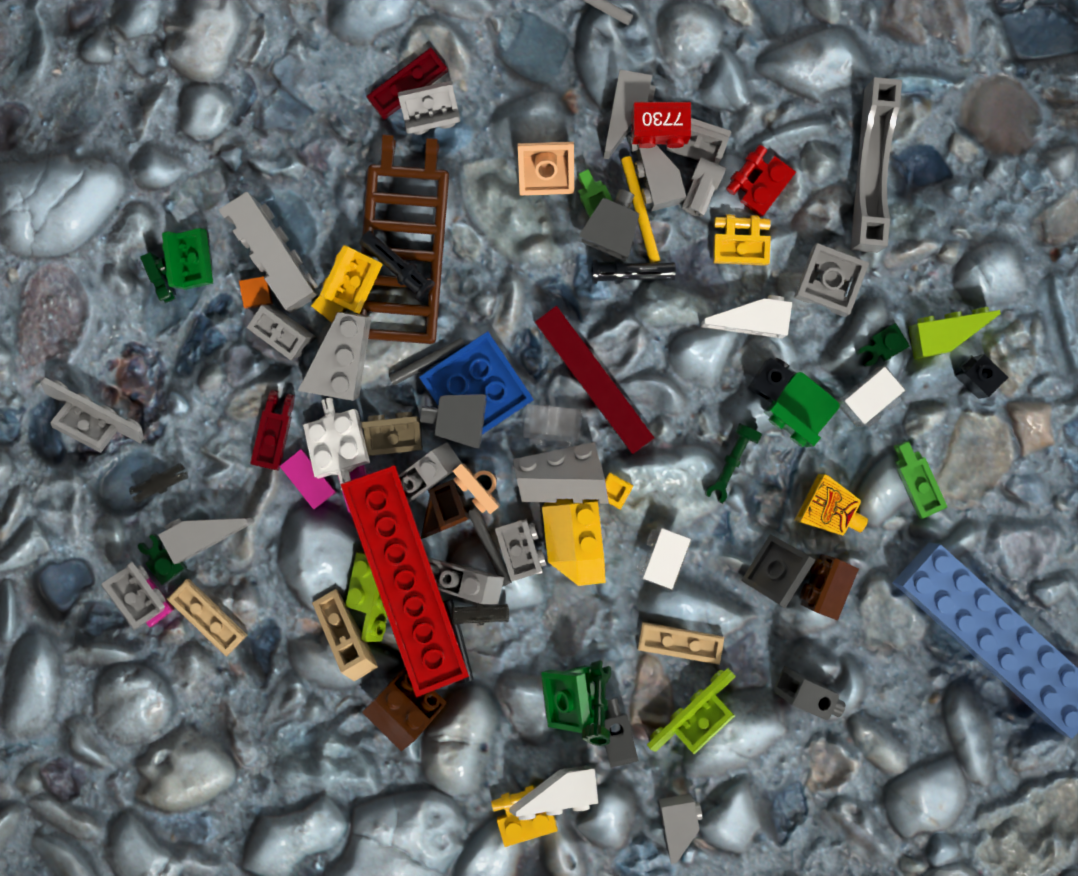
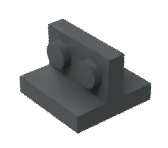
(778, 570)

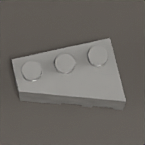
(340, 359)
(562, 475)

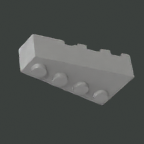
(270, 251)

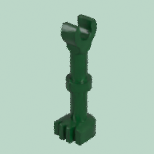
(732, 461)
(597, 733)

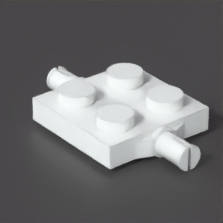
(336, 443)

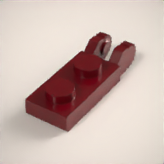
(272, 433)

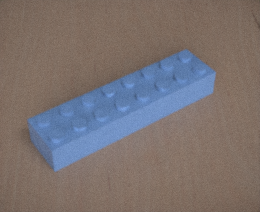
(994, 635)

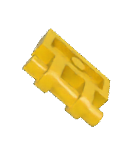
(741, 249)
(516, 830)

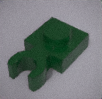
(156, 271)
(885, 344)
(160, 562)

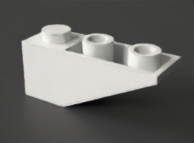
(563, 790)

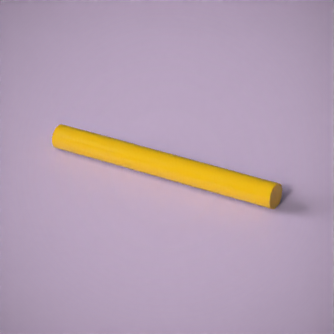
(639, 207)

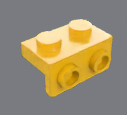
(351, 279)

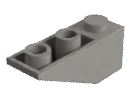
(660, 177)
(428, 471)
(466, 582)

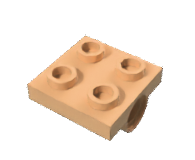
(468, 481)

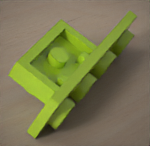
(366, 598)
(700, 719)

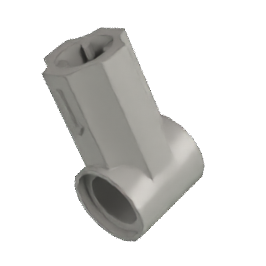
(705, 180)

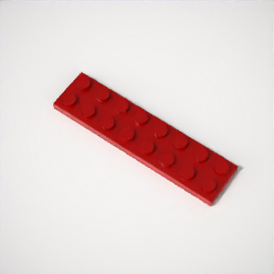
(405, 580)

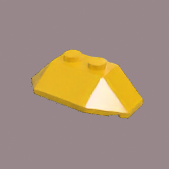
(575, 540)

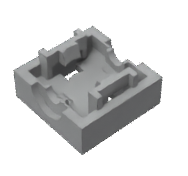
(837, 269)

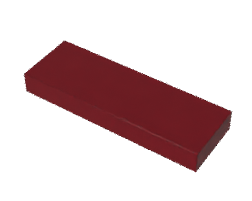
(418, 73)

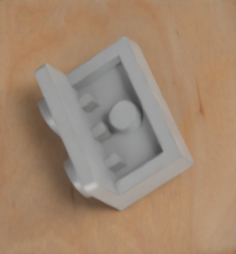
(429, 107)
(519, 549)
(134, 595)

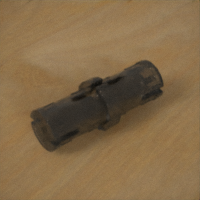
(158, 483)
(480, 614)

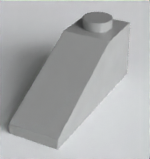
(630, 88)
(191, 537)

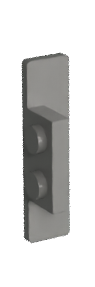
(86, 420)

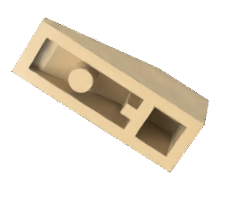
(344, 636)

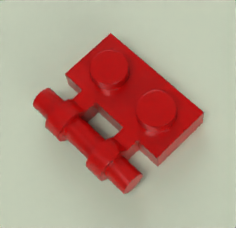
(767, 186)

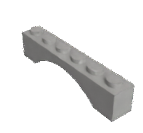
(871, 210)

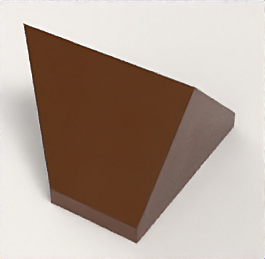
(443, 509)

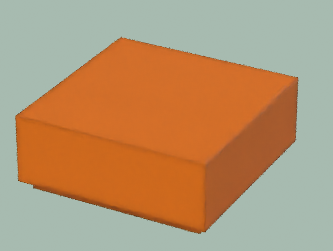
(255, 292)

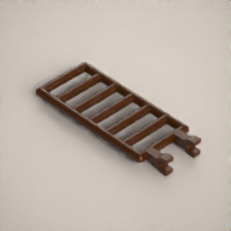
(438, 230)

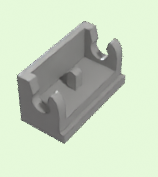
(705, 142)
(280, 331)

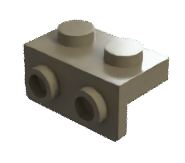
(392, 435)

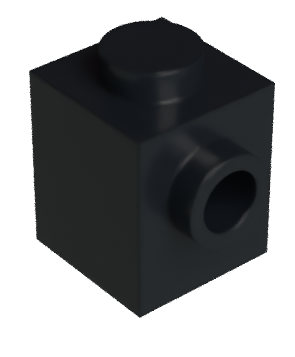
(981, 375)
(771, 379)

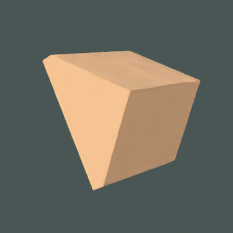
(546, 168)

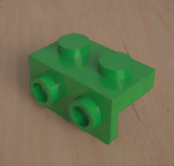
(187, 259)

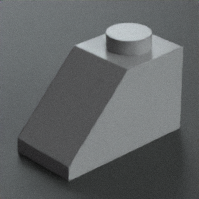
(680, 823)

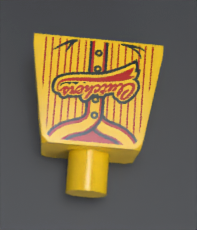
(831, 507)

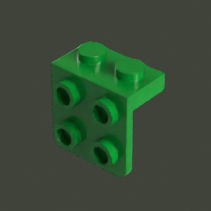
(802, 410)

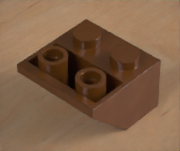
(828, 586)
(401, 713)

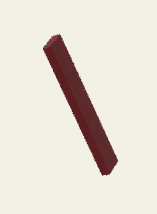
(594, 380)

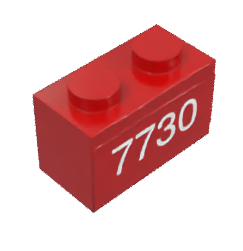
(661, 124)

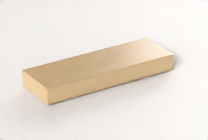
(207, 617)
(680, 643)

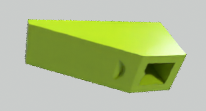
(942, 336)

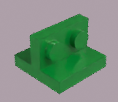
(569, 698)

